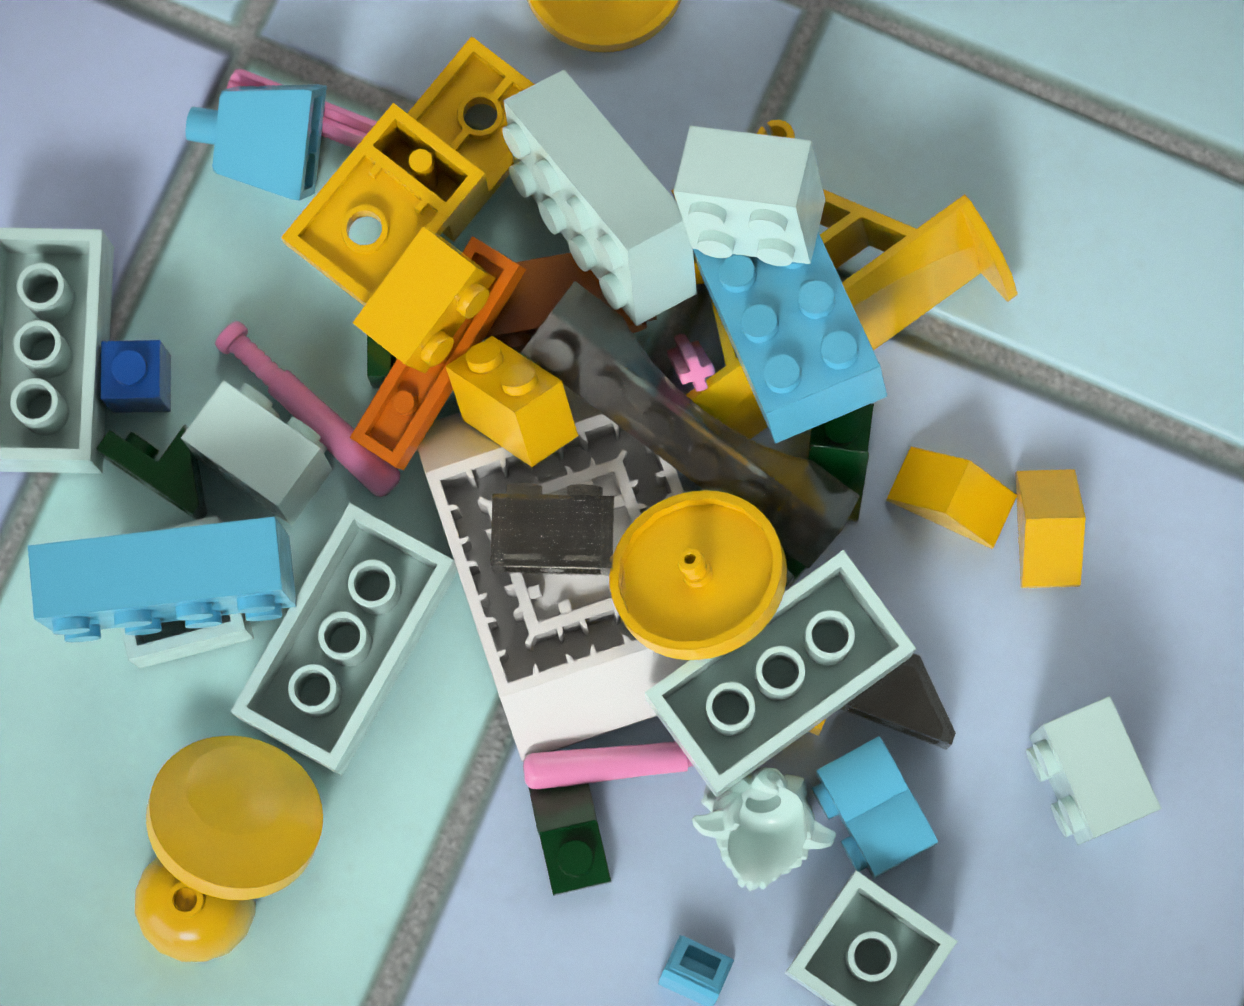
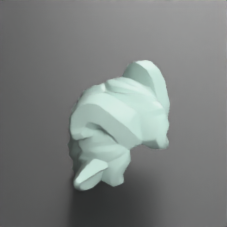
(763, 826)

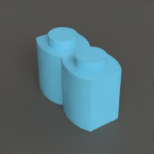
(874, 807)

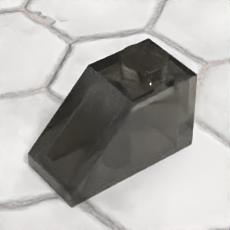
(907, 704)

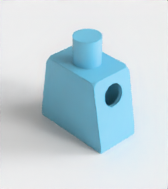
(265, 136)

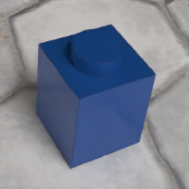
(135, 376)

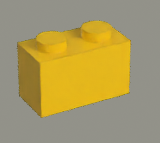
(425, 301)
(512, 401)

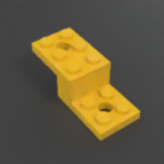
(412, 174)

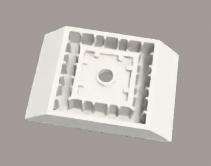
(551, 639)

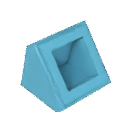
(696, 971)

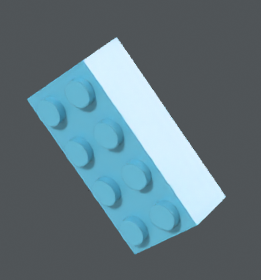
(794, 338)
(161, 578)

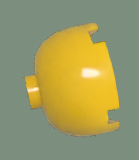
(186, 921)

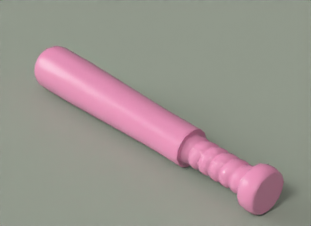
(304, 405)
(602, 764)

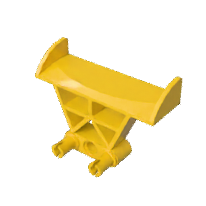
(887, 294)

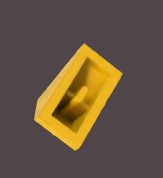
(953, 495)
(1050, 528)

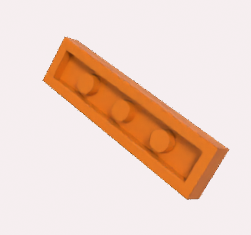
(411, 399)

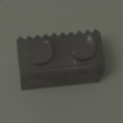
(552, 531)

